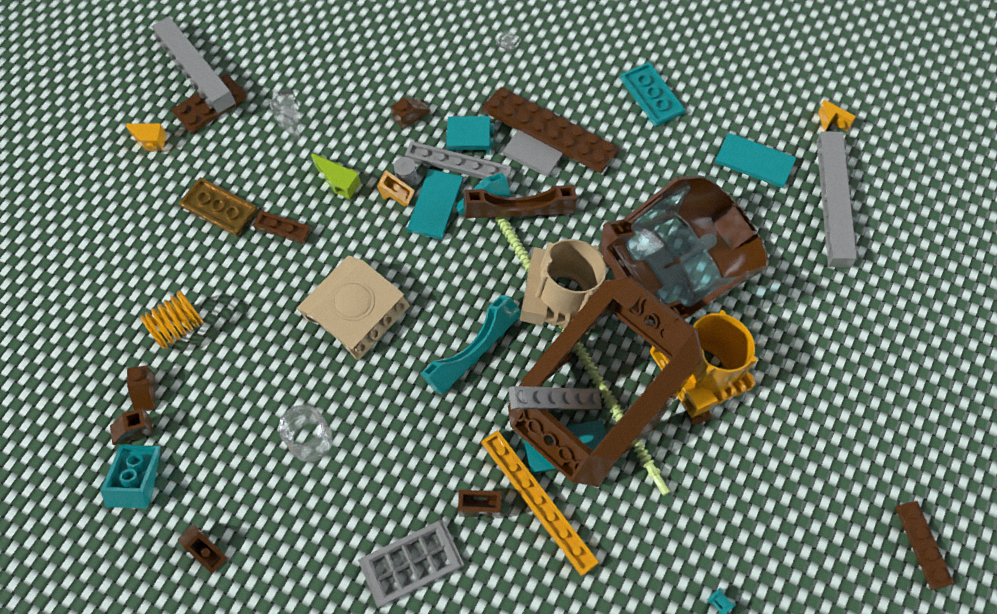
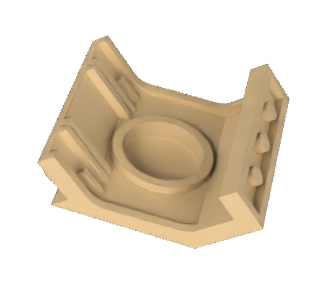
(355, 305)

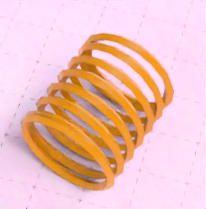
(173, 313)

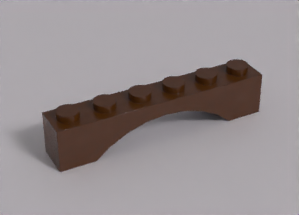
(483, 204)

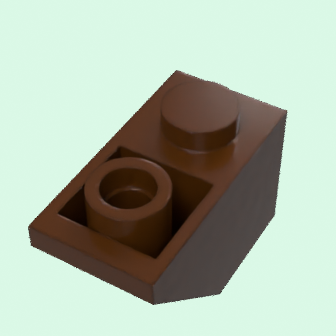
(131, 426)

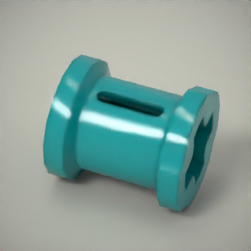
(721, 602)

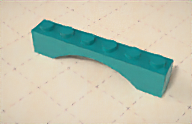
(499, 317)

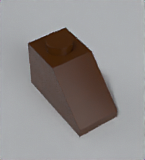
(408, 111)
(141, 387)
(202, 548)

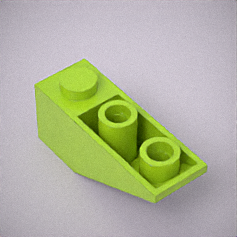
(340, 179)

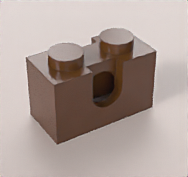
(469, 505)

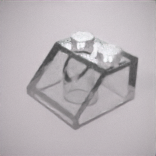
(287, 112)

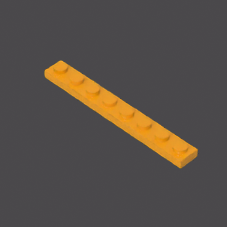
(540, 503)

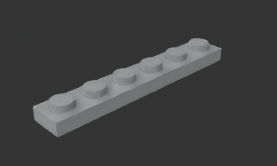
(455, 161)
(554, 398)

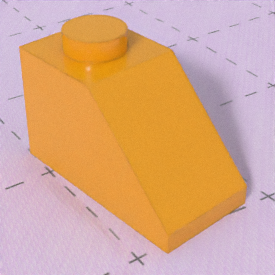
(148, 135)

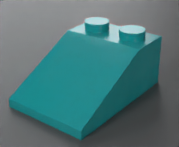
(131, 477)

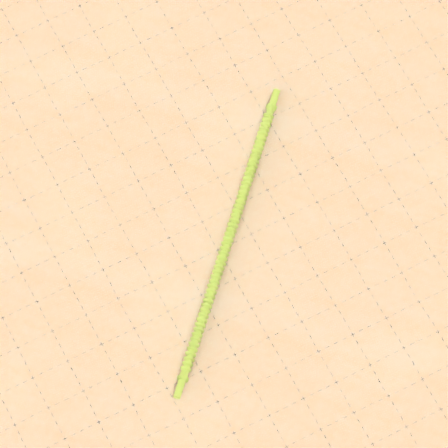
(594, 374)

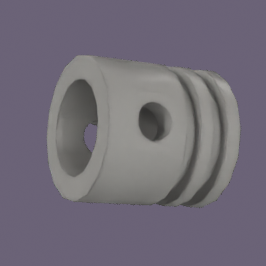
(406, 170)

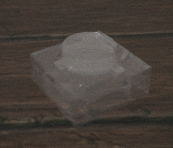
(507, 40)

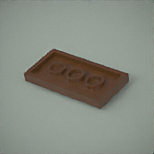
(195, 112)

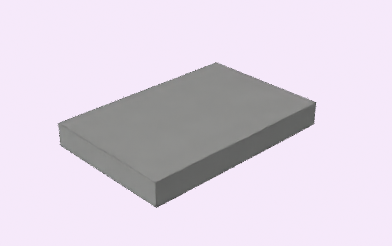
(532, 153)

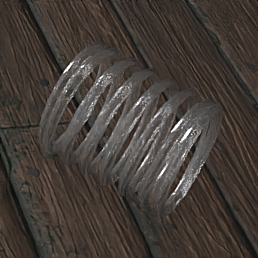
(297, 418)

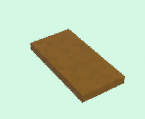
(218, 206)

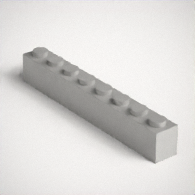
(193, 65)
(836, 200)

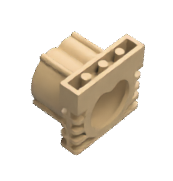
(546, 299)

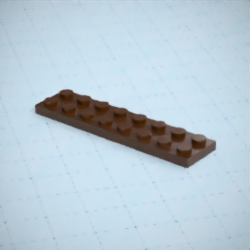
(551, 129)

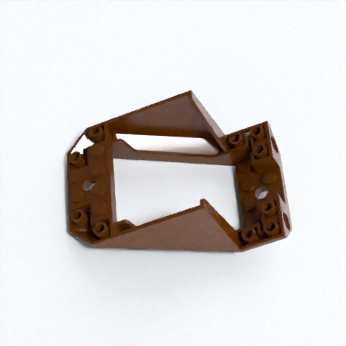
(669, 335)

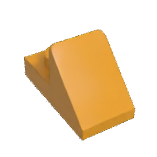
(833, 114)
(393, 187)

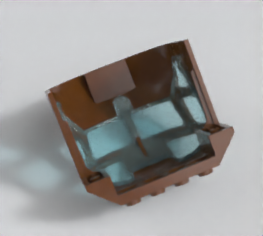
(685, 245)

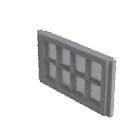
(410, 563)

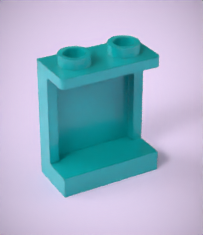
(469, 133)

